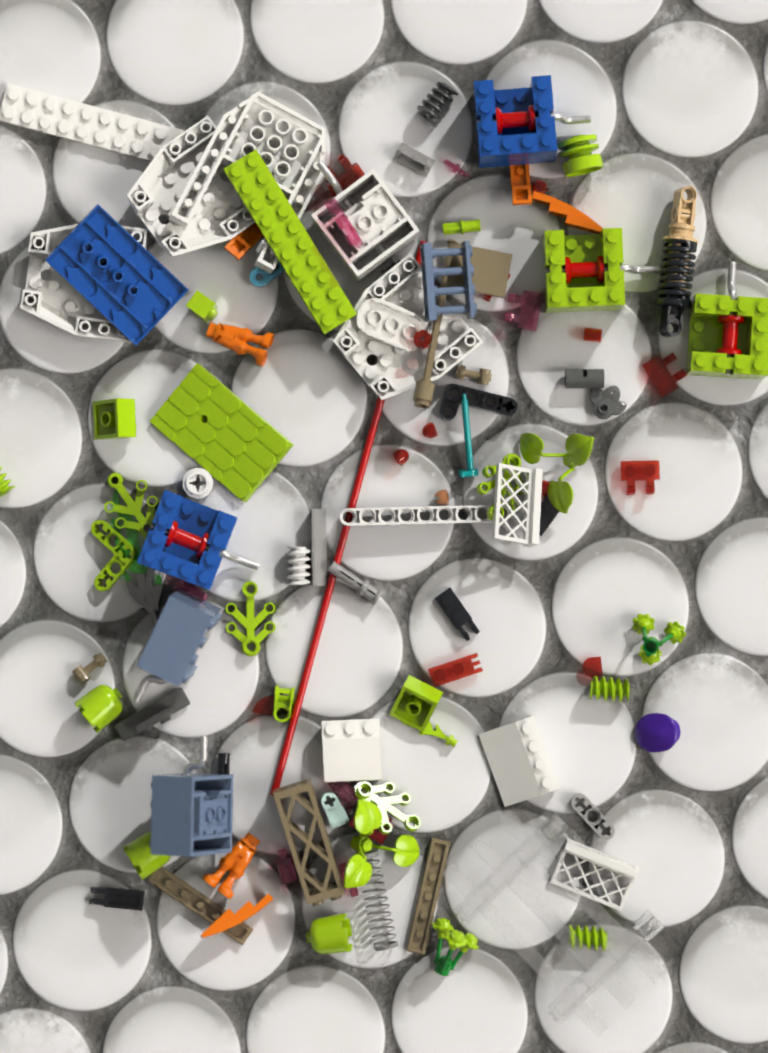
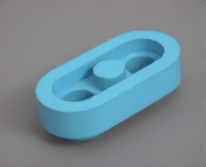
(266, 276)

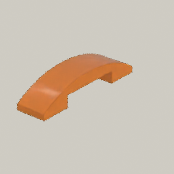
(520, 184)
(244, 242)

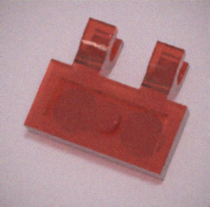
(348, 177)
(660, 376)
(640, 471)

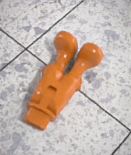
(236, 338)
(234, 861)

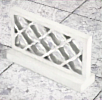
(532, 505)
(605, 861)

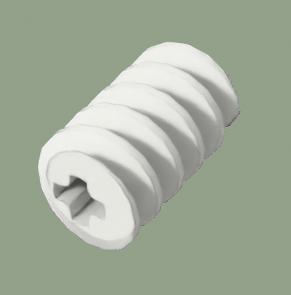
(298, 565)

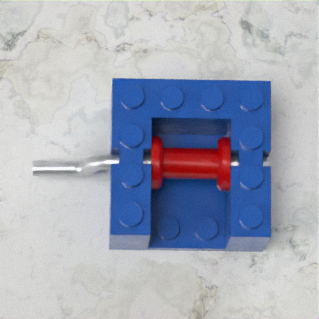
(508, 116)
(189, 540)

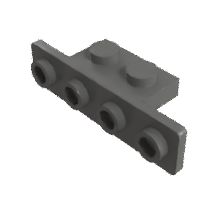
(152, 714)

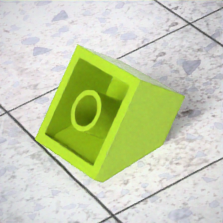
(114, 419)
(416, 703)

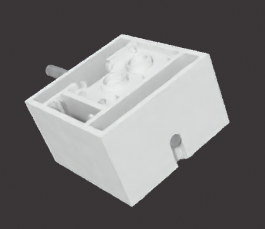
(376, 218)

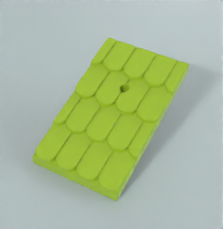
(221, 432)

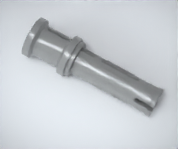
(362, 588)

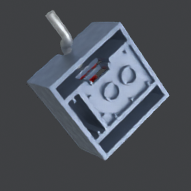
(175, 640)
(184, 817)

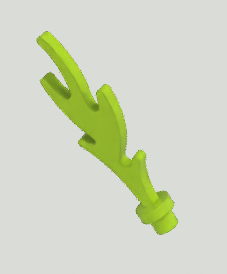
(437, 733)

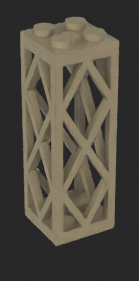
(323, 889)

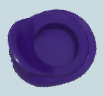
(657, 732)

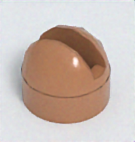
(443, 497)

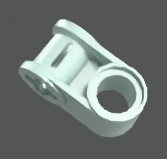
(335, 813)

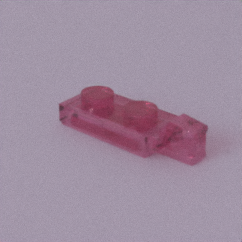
(344, 223)

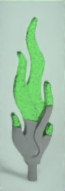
(146, 593)

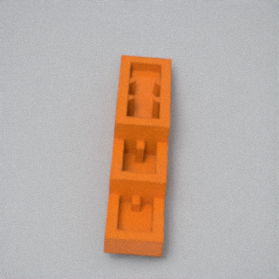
(574, 217)
(231, 920)

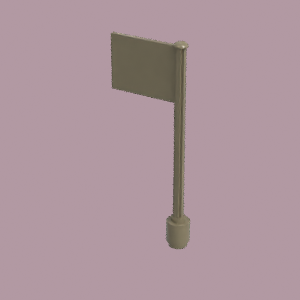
(490, 279)

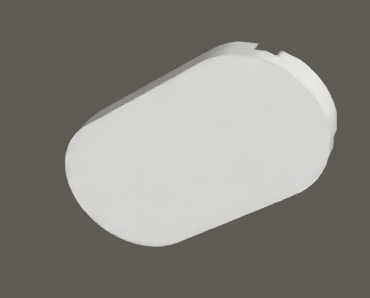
(390, 323)

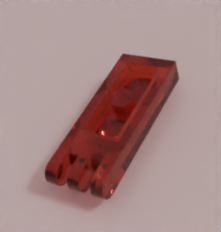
(454, 670)

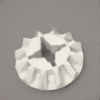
(191, 476)

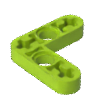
(119, 556)

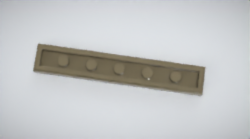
(428, 896)
(196, 902)

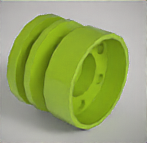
(579, 151)

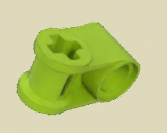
(282, 701)

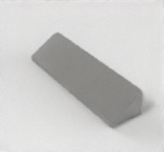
(318, 547)

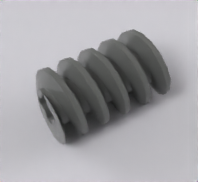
(436, 101)

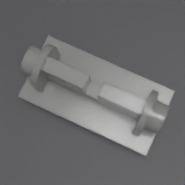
(413, 159)

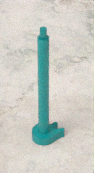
(470, 471)

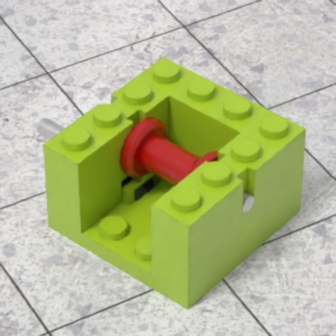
(577, 262)
(731, 348)

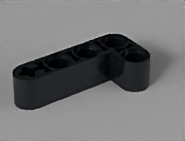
(478, 404)

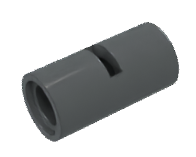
(584, 378)

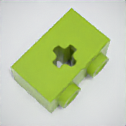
(202, 307)

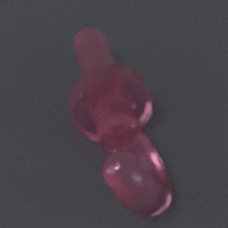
(456, 168)

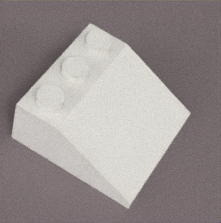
(351, 750)

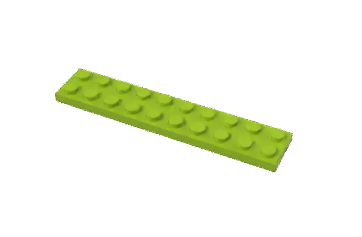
(290, 241)

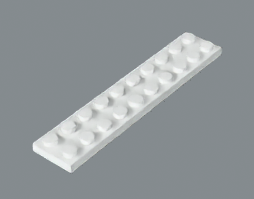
(84, 123)

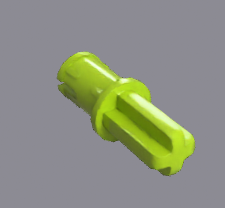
(461, 227)

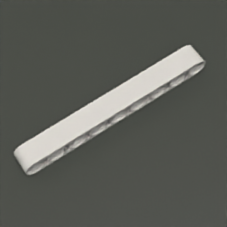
(415, 518)

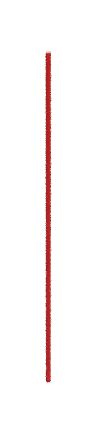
(329, 588)

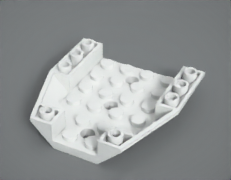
(220, 212)
(56, 298)
(396, 368)

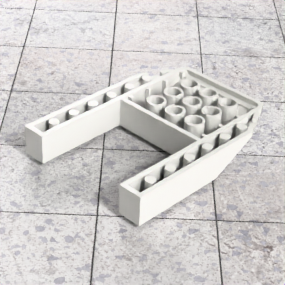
(285, 142)

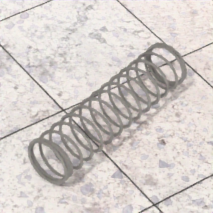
(388, 944)

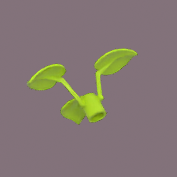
(578, 450)
(365, 820)

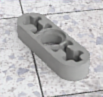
(606, 823)

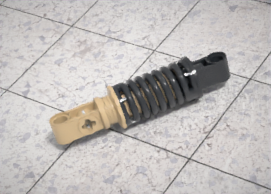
(677, 263)

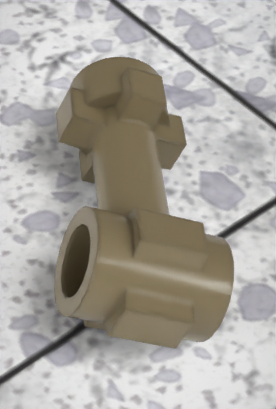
(483, 376)
(81, 674)

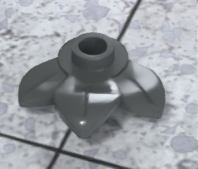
(609, 399)

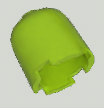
(100, 706)
(141, 857)
(330, 934)

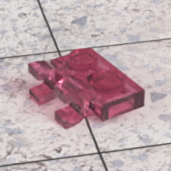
(529, 310)

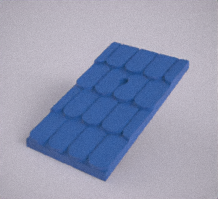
(130, 284)

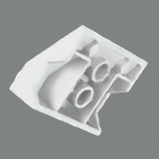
(519, 761)

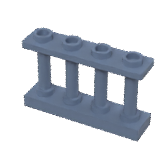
(430, 291)

